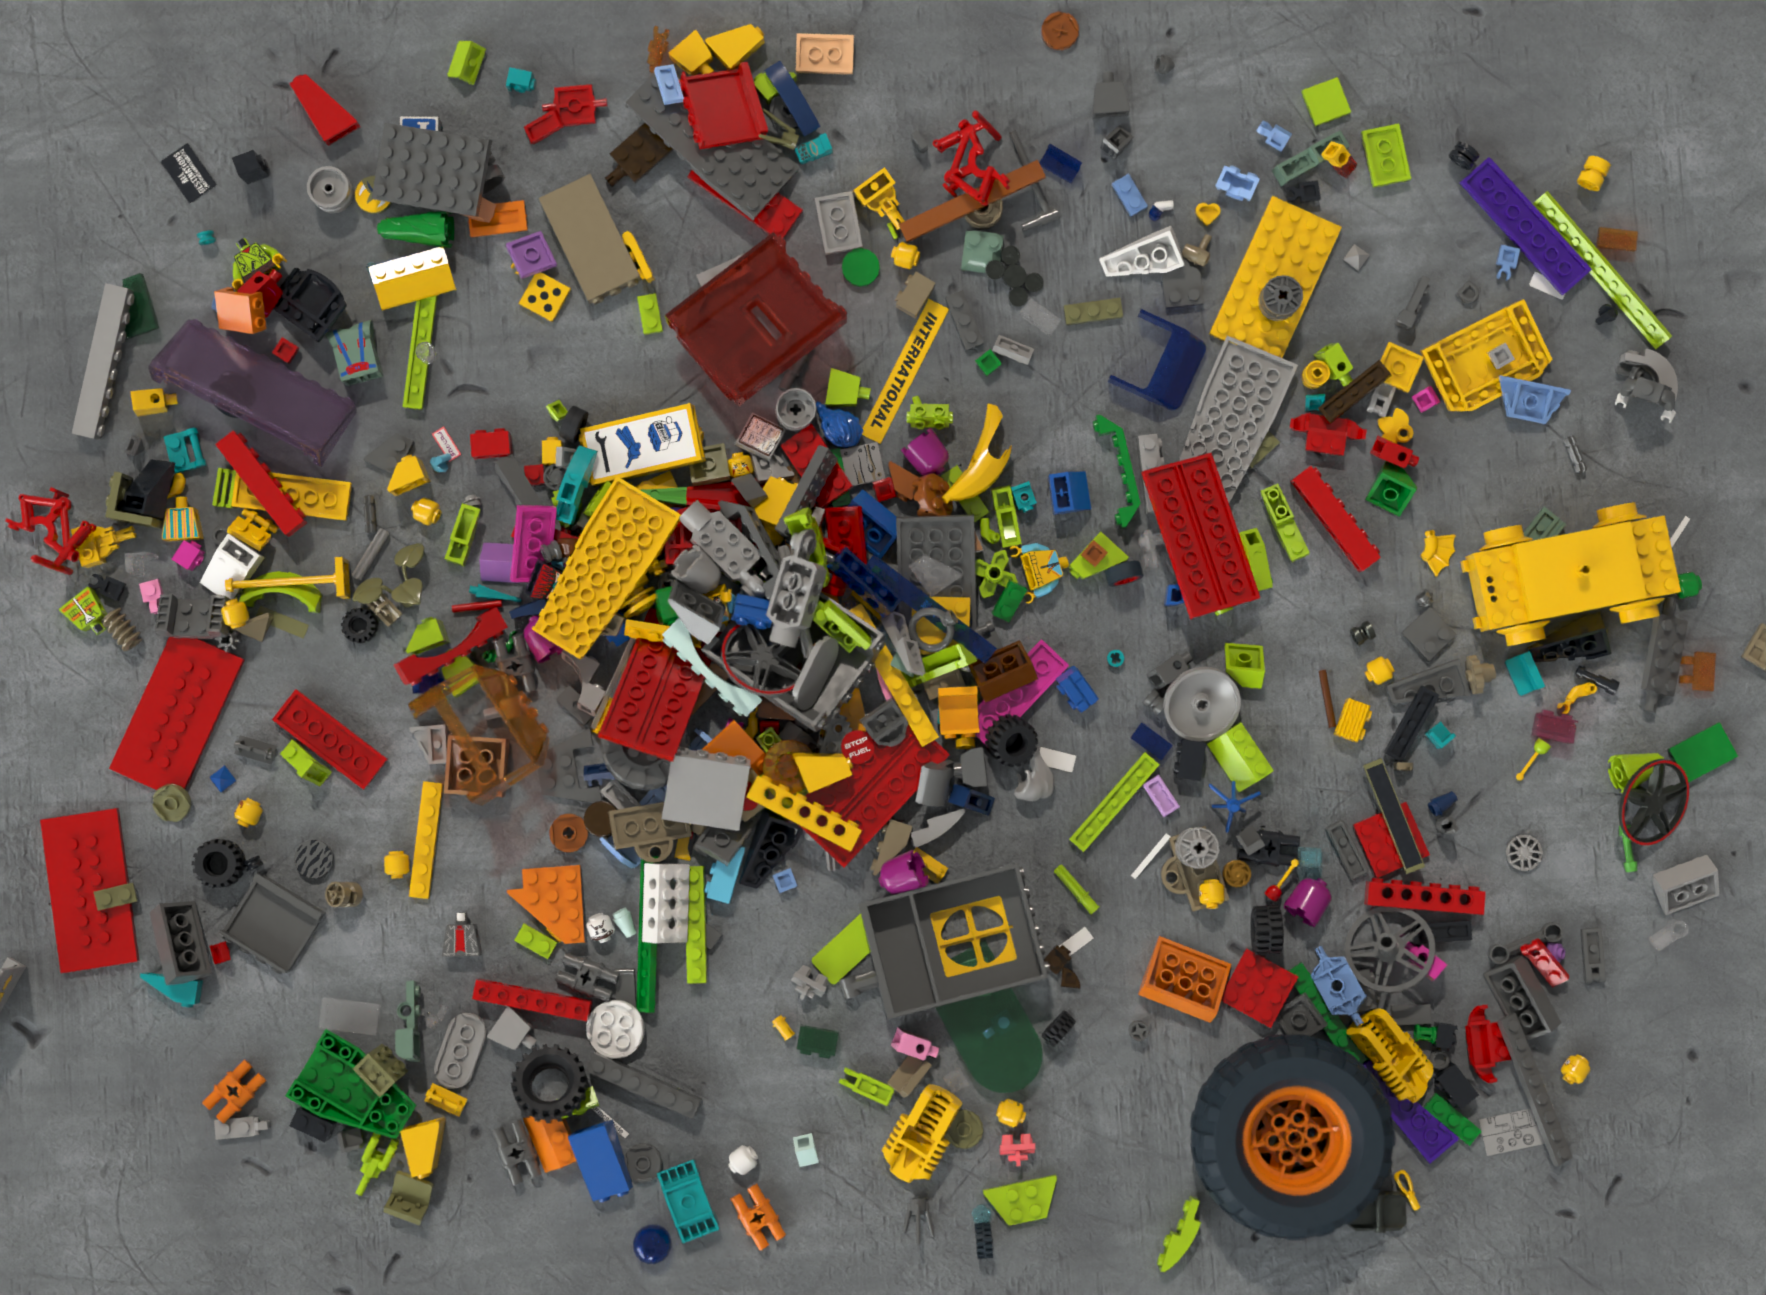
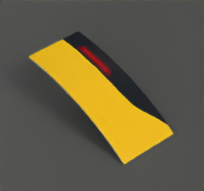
(685, 847)

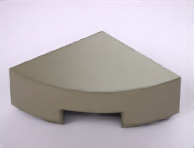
(1403, 766)

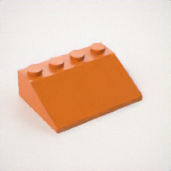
(736, 742)
(1185, 979)

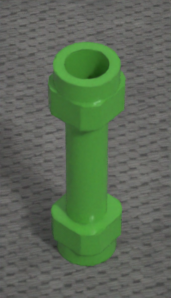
(1630, 865)

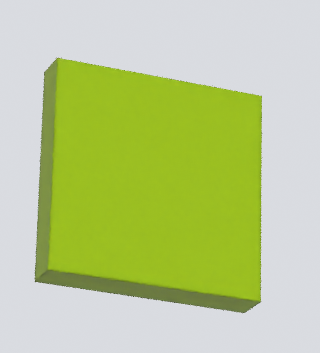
(1326, 101)

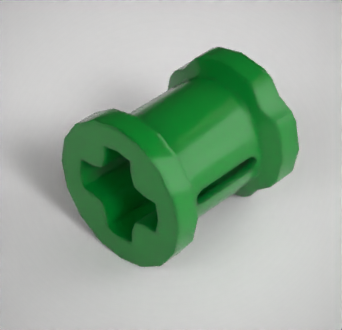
(1424, 1034)

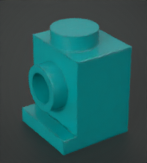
(520, 80)
(1017, 491)

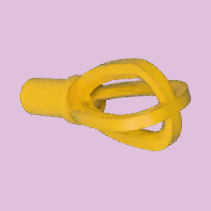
(1409, 1194)

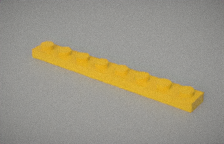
(901, 690)

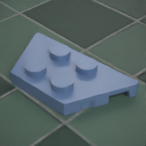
(1530, 399)

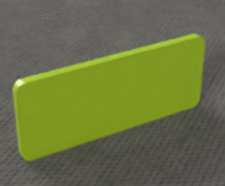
(843, 951)

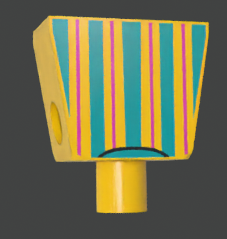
(182, 522)

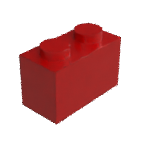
(491, 444)

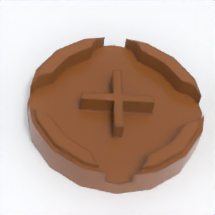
(1060, 30)

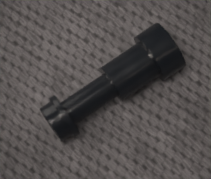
(1608, 685)

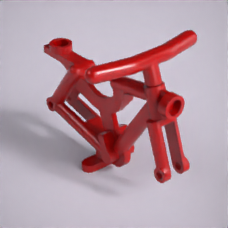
(955, 175)
(60, 507)

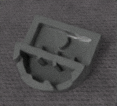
(886, 724)

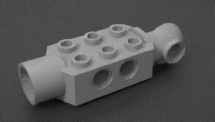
(724, 546)
(796, 591)

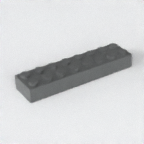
(808, 487)

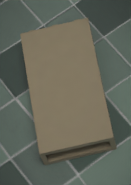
(590, 239)

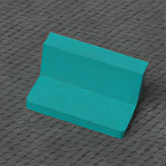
(1524, 673)

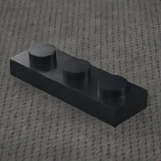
(1445, 932)

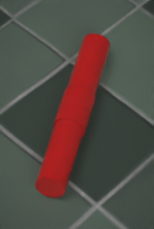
(477, 606)

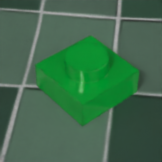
(988, 362)

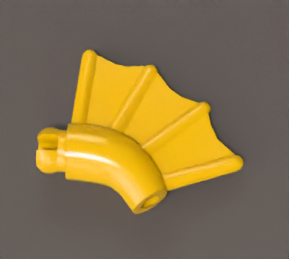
(1437, 550)

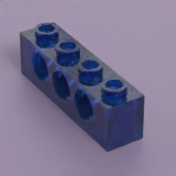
(864, 582)

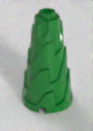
(426, 229)

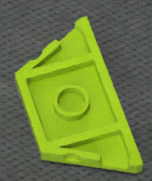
(1023, 1200)

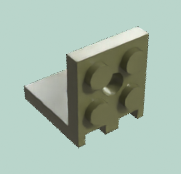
(119, 484)

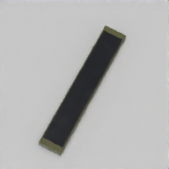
(1393, 816)

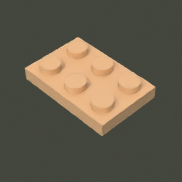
(824, 53)

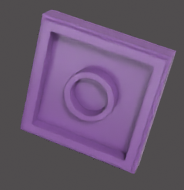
(531, 254)

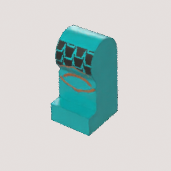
(814, 149)

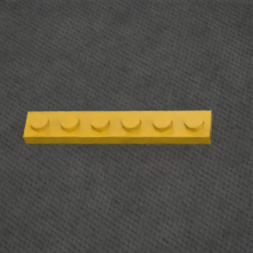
(426, 840)

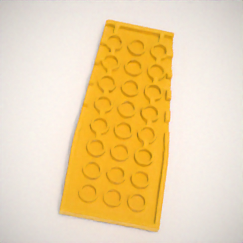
(605, 566)

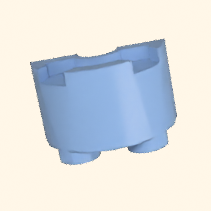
(1237, 184)

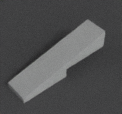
(907, 649)

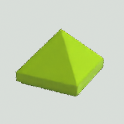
(557, 410)

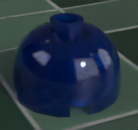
(652, 1244)

